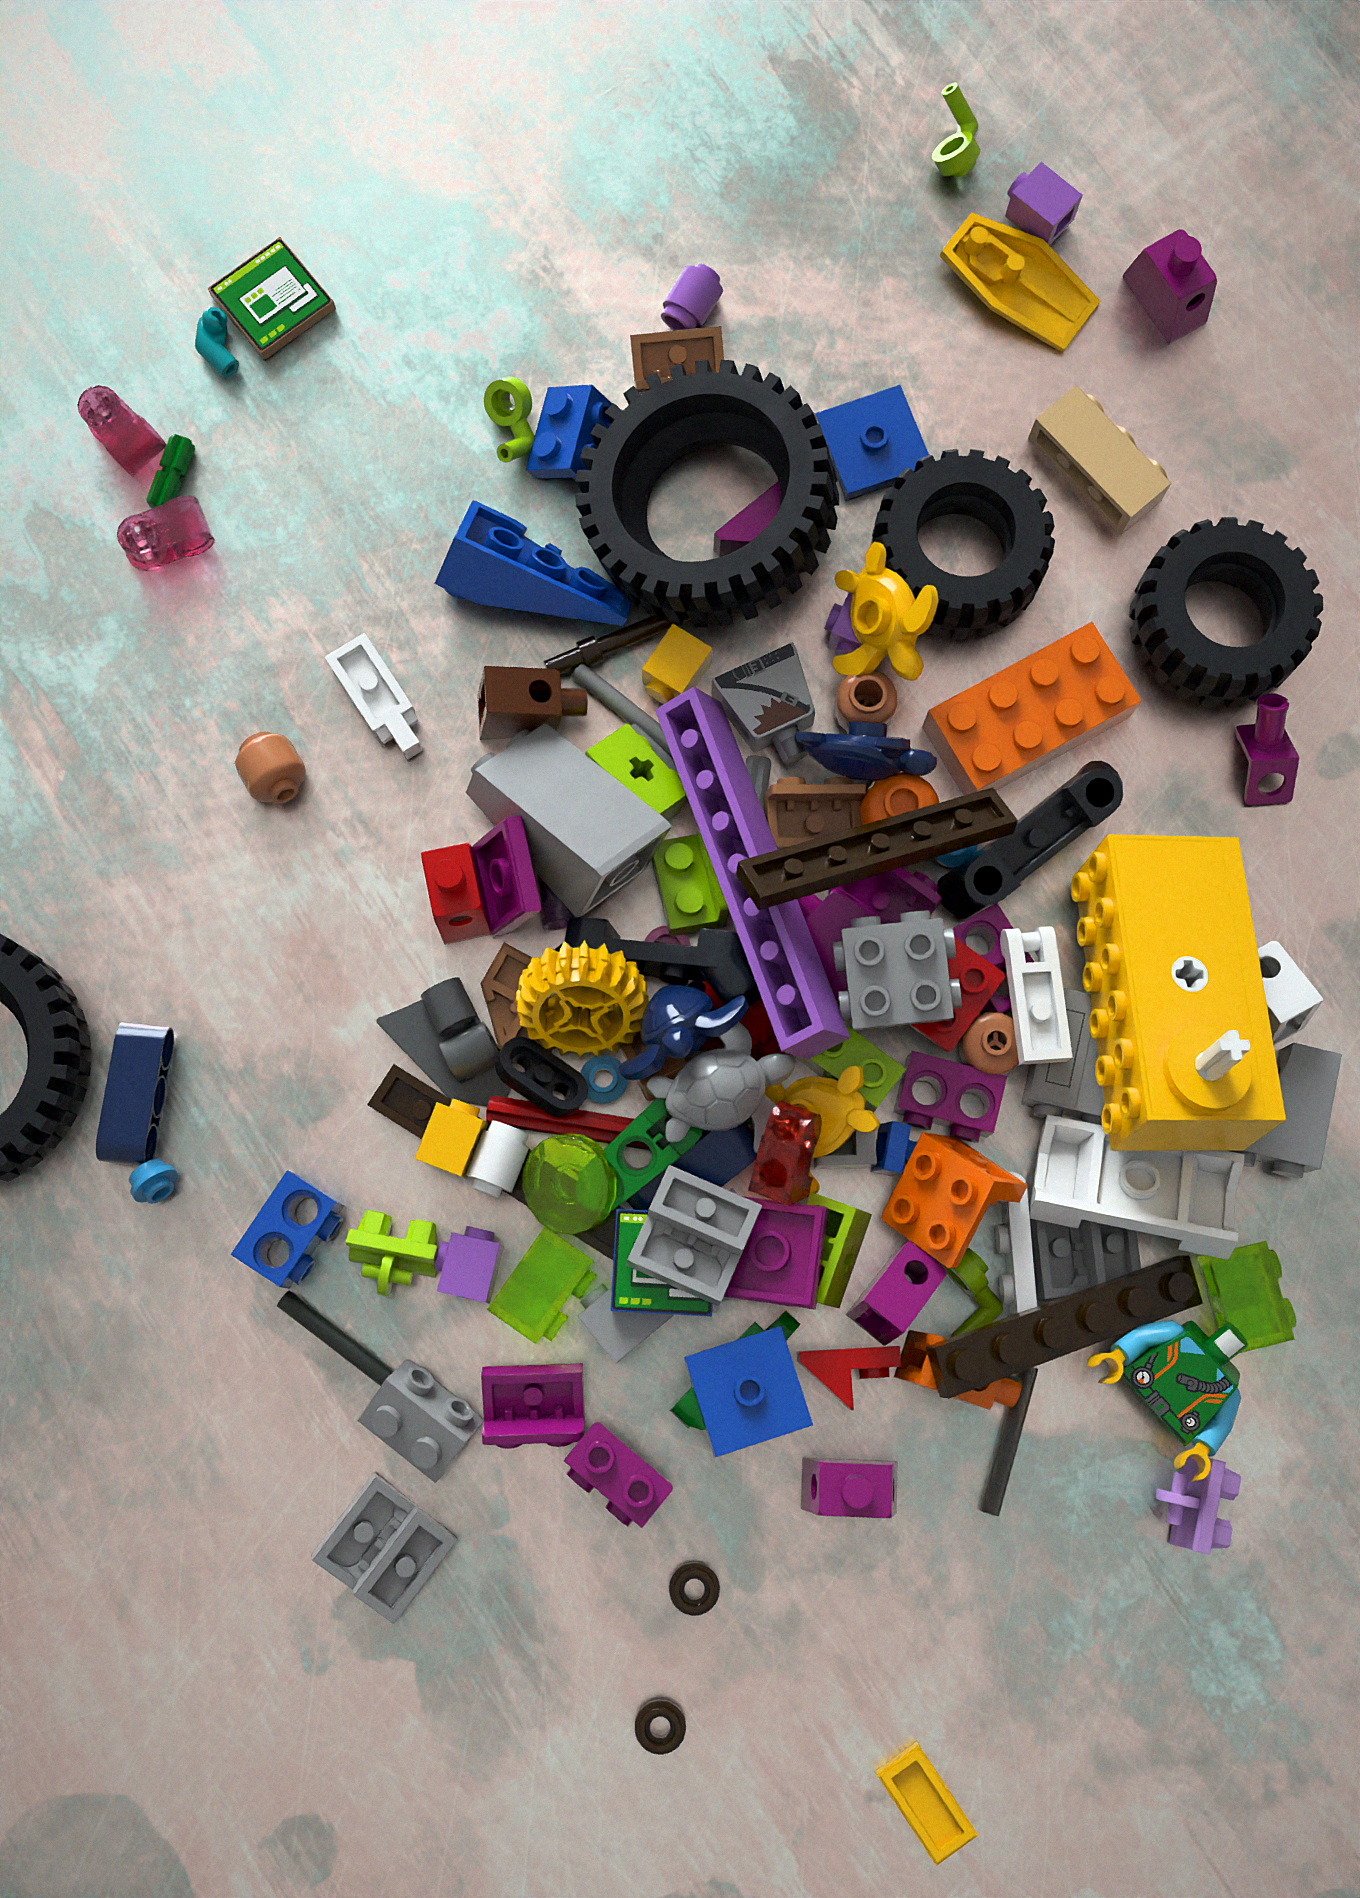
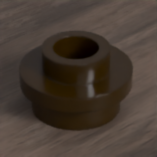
(687, 1604)
(660, 1743)

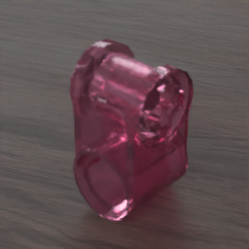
(122, 431)
(171, 533)

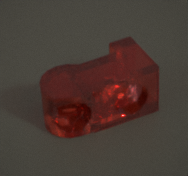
(786, 1154)

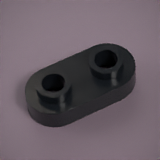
(542, 1075)

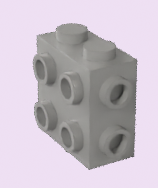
(897, 971)

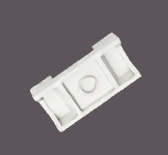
(1145, 1191)

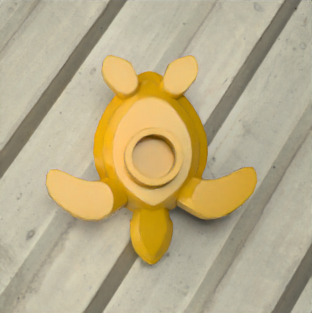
(884, 618)
(836, 1102)

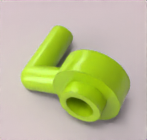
(958, 152)
(504, 413)
(972, 1280)

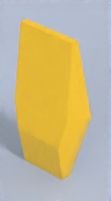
(1020, 279)

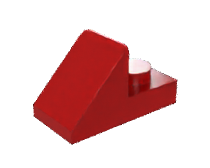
(834, 1367)

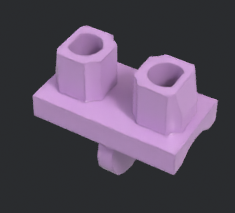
(1195, 1506)

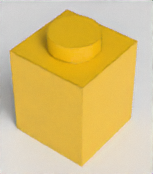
(675, 665)
(451, 1137)

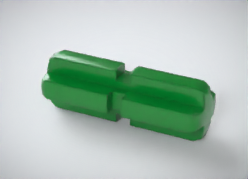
(175, 465)

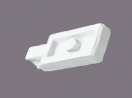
(376, 693)

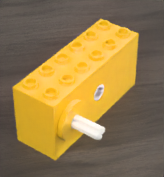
(1176, 995)

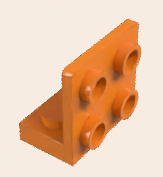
(946, 1196)

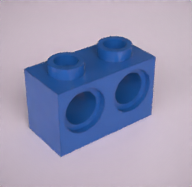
(278, 1222)

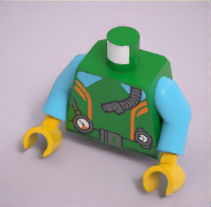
(1183, 1381)

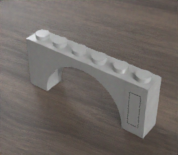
(1305, 1076)

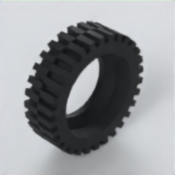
(684, 417)
(54, 1057)

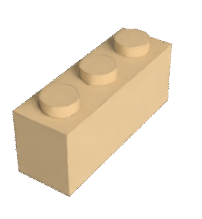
(1099, 459)

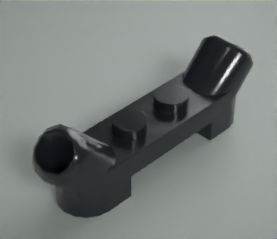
(1038, 836)
(714, 960)

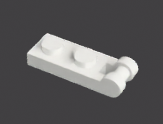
(1036, 996)
(1015, 1241)

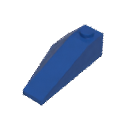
(505, 569)

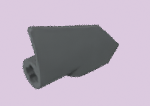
(449, 1043)

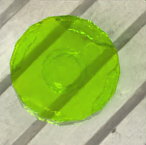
(569, 1183)

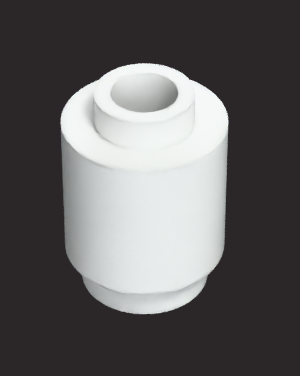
(498, 1159)

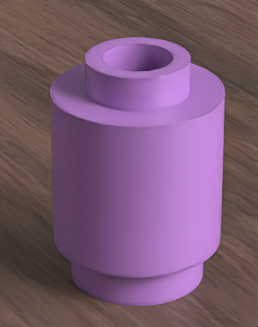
(692, 298)

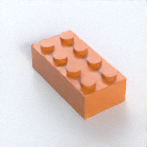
(1031, 712)

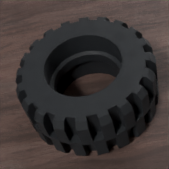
(991, 495)
(1259, 567)

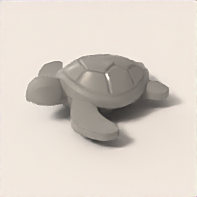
(722, 1088)

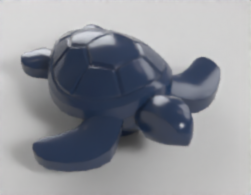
(866, 752)
(678, 1025)

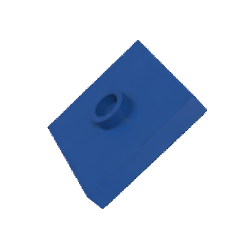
(871, 440)
(747, 1391)

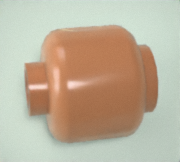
(870, 690)
(269, 767)
(978, 1053)

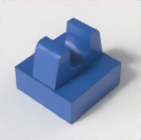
(893, 1148)

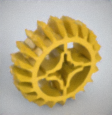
(585, 988)

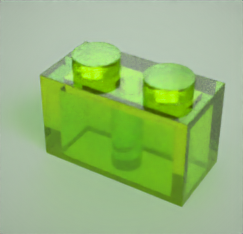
(543, 1286)
(1249, 1294)

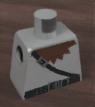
(768, 702)

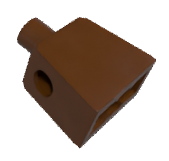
(524, 699)

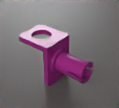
(1269, 751)

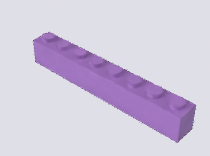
(736, 829)

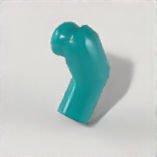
(211, 341)

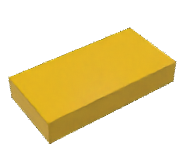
(926, 1803)

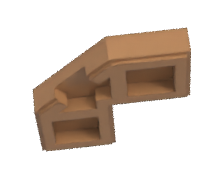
(500, 990)

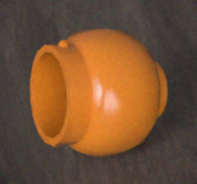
(896, 796)

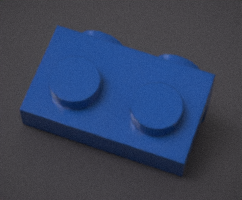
(565, 429)

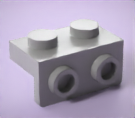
(420, 1419)

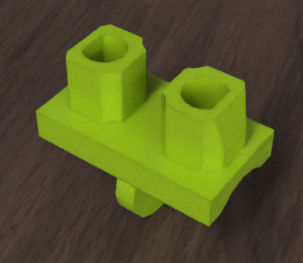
(389, 1257)

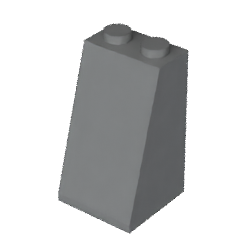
(578, 820)

